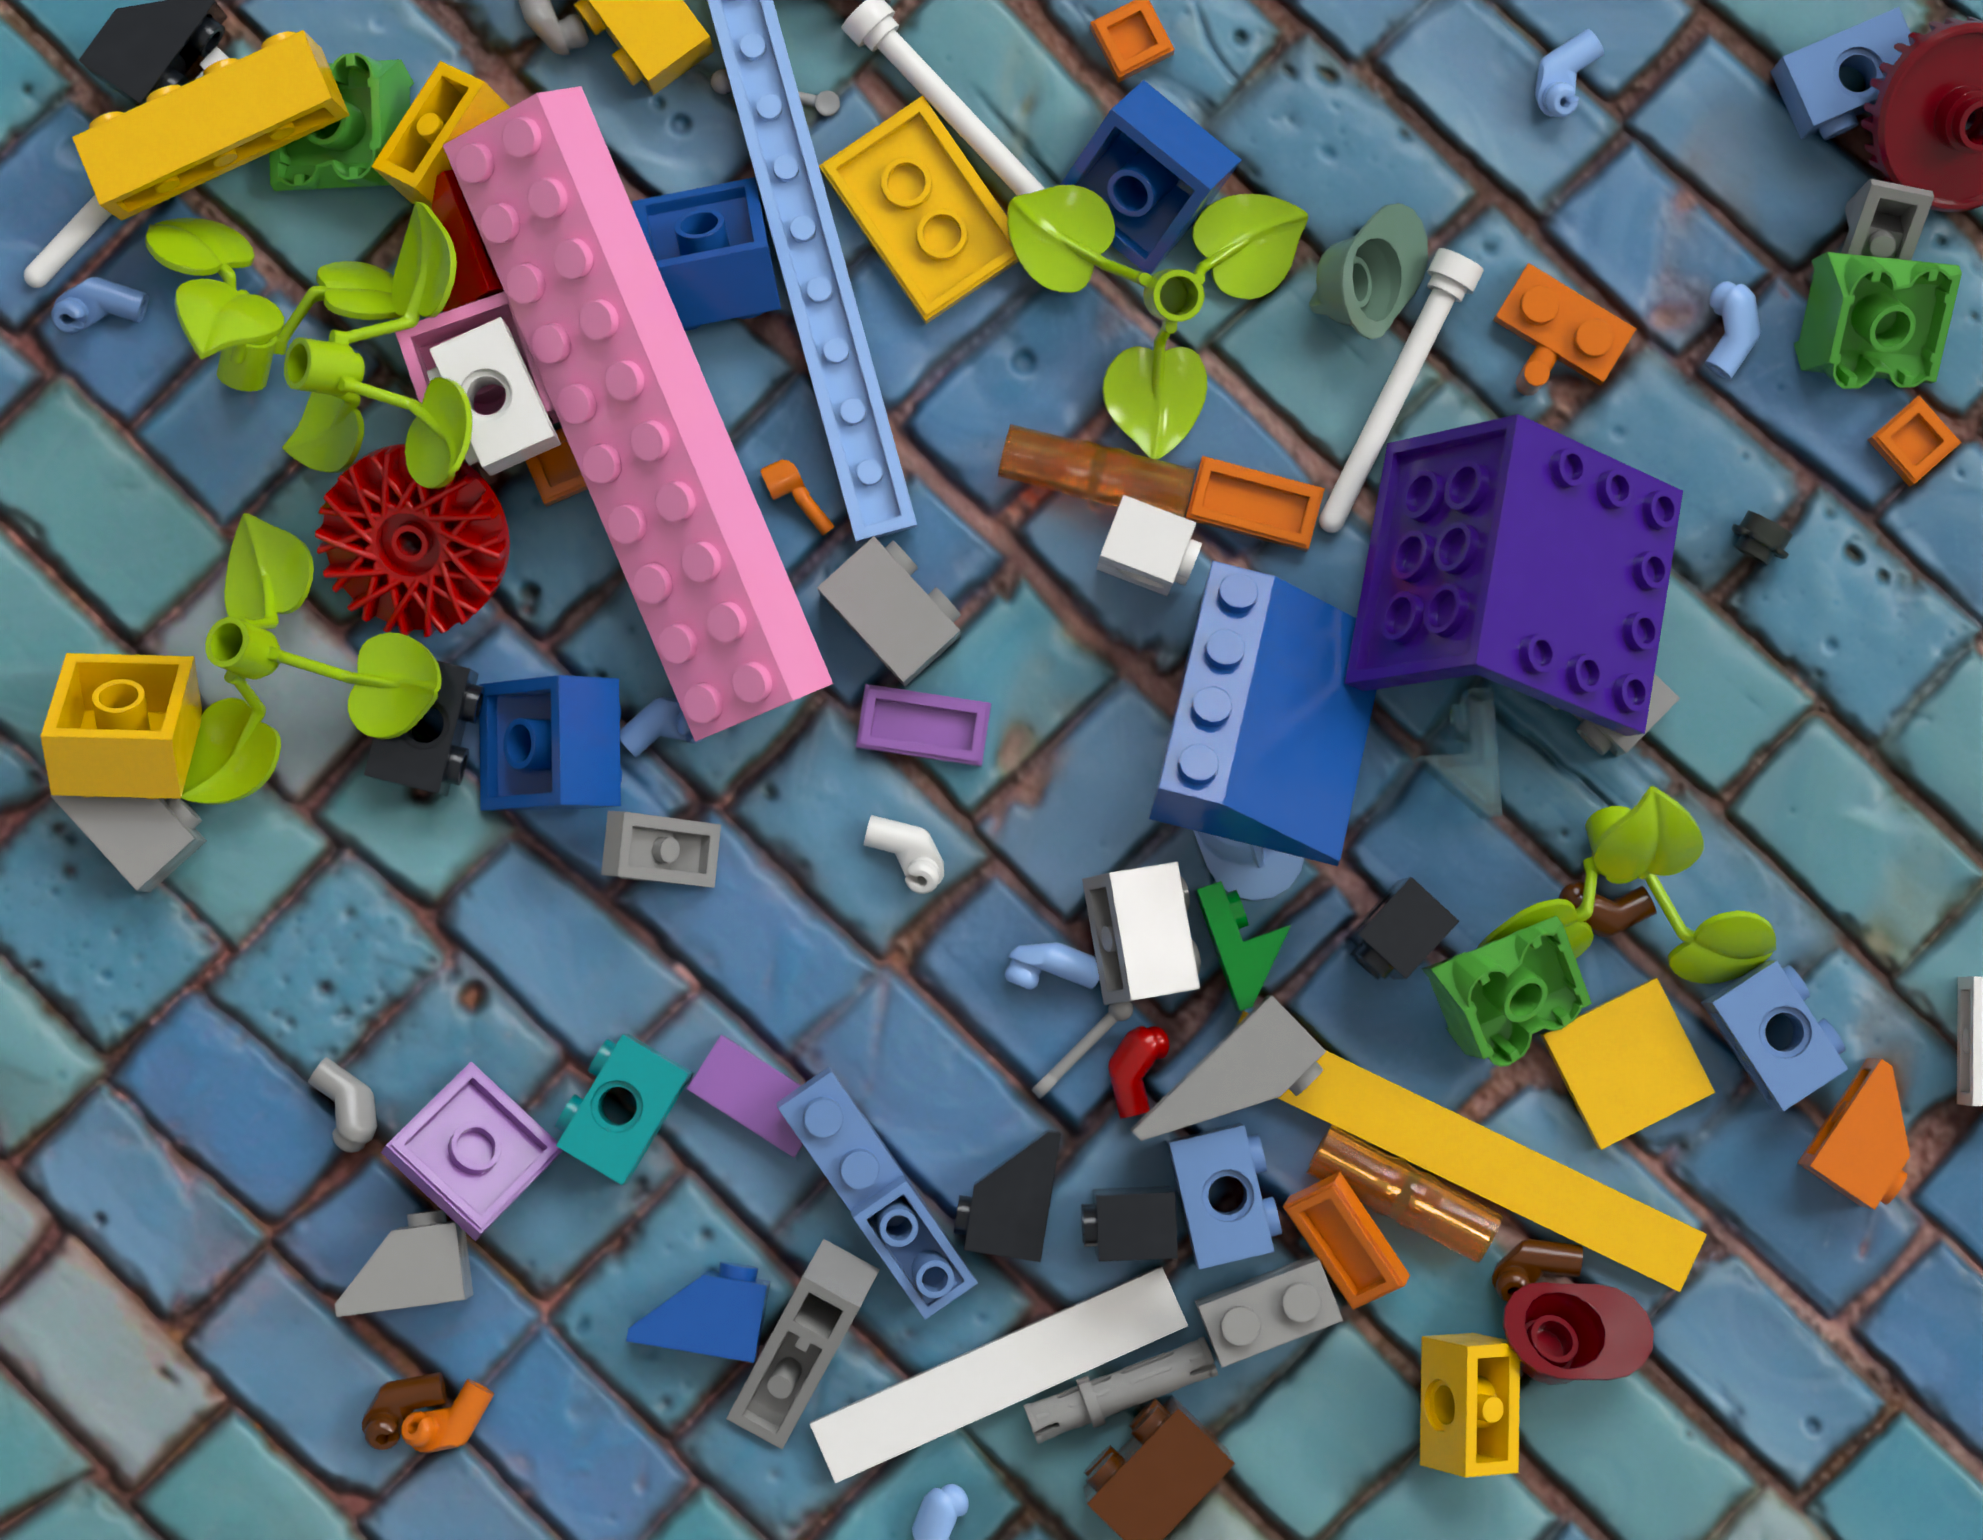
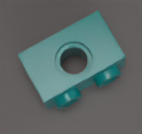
(620, 1147)

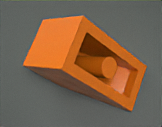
(1863, 1139)

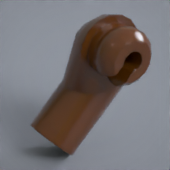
(1612, 915)
(1533, 1259)
(395, 1402)

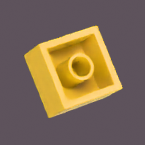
(122, 726)

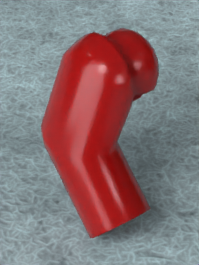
(1131, 1063)

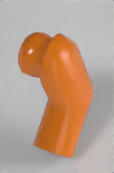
(448, 1426)

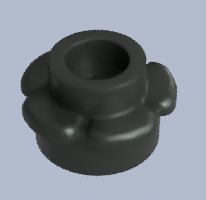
(1761, 538)

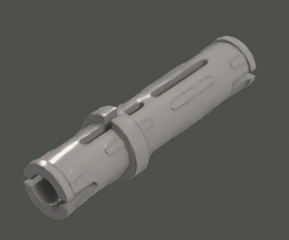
(1120, 1390)

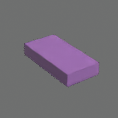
(923, 725)
(747, 1092)

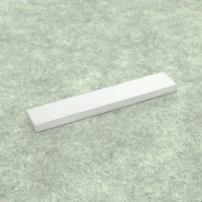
(998, 1374)

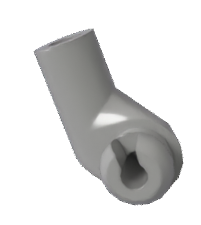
(556, 34)
(353, 1105)

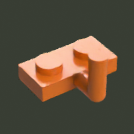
(1562, 329)

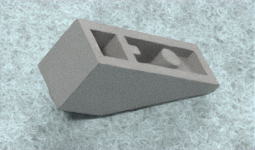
(1247, 1067)
(803, 1343)

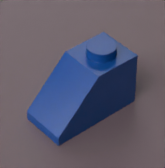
(710, 1316)

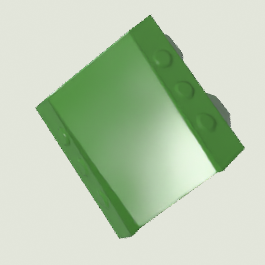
(345, 150)
(1877, 319)
(1510, 991)

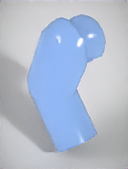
(1559, 72)
(1054, 958)
(939, 1513)

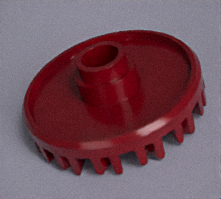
(1932, 115)

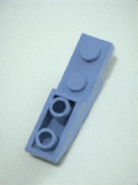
(877, 1193)

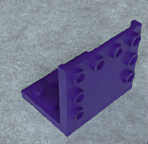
(1517, 566)

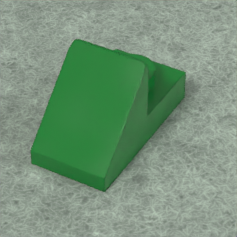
(1242, 962)

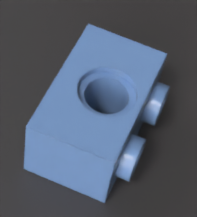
(1811, 80)
(1741, 1017)
(1214, 1234)

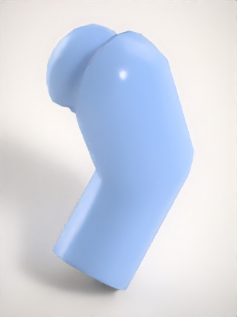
(1741, 327)

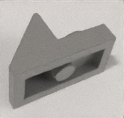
(1886, 219)
(660, 849)

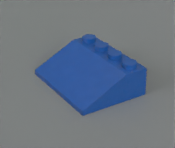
(1264, 721)

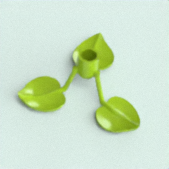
(245, 324)
(331, 370)
(1156, 391)
(272, 576)
(1643, 843)

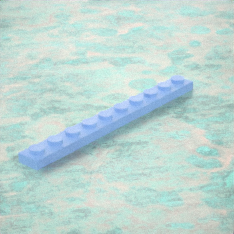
(813, 267)

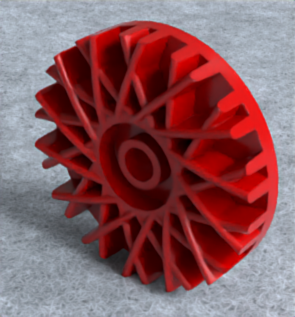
(391, 571)

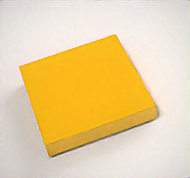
(1628, 1063)

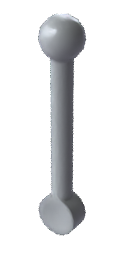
(826, 102)
(1117, 1012)

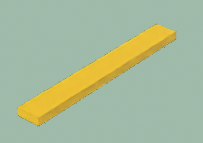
(1500, 1170)

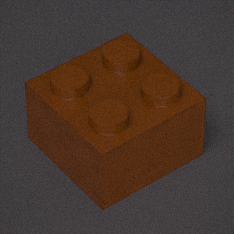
(1156, 1473)

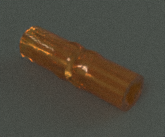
(1093, 470)
(1406, 1194)

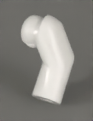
(913, 849)

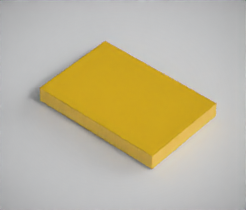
(922, 209)

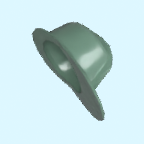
(1374, 273)

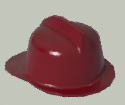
(1577, 1332)

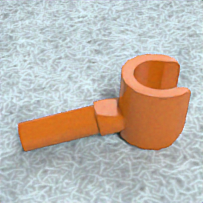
(783, 478)

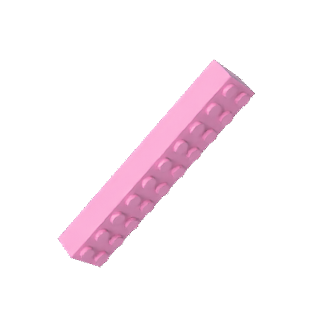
(637, 411)

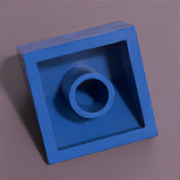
(1152, 173)
(712, 251)
(550, 744)

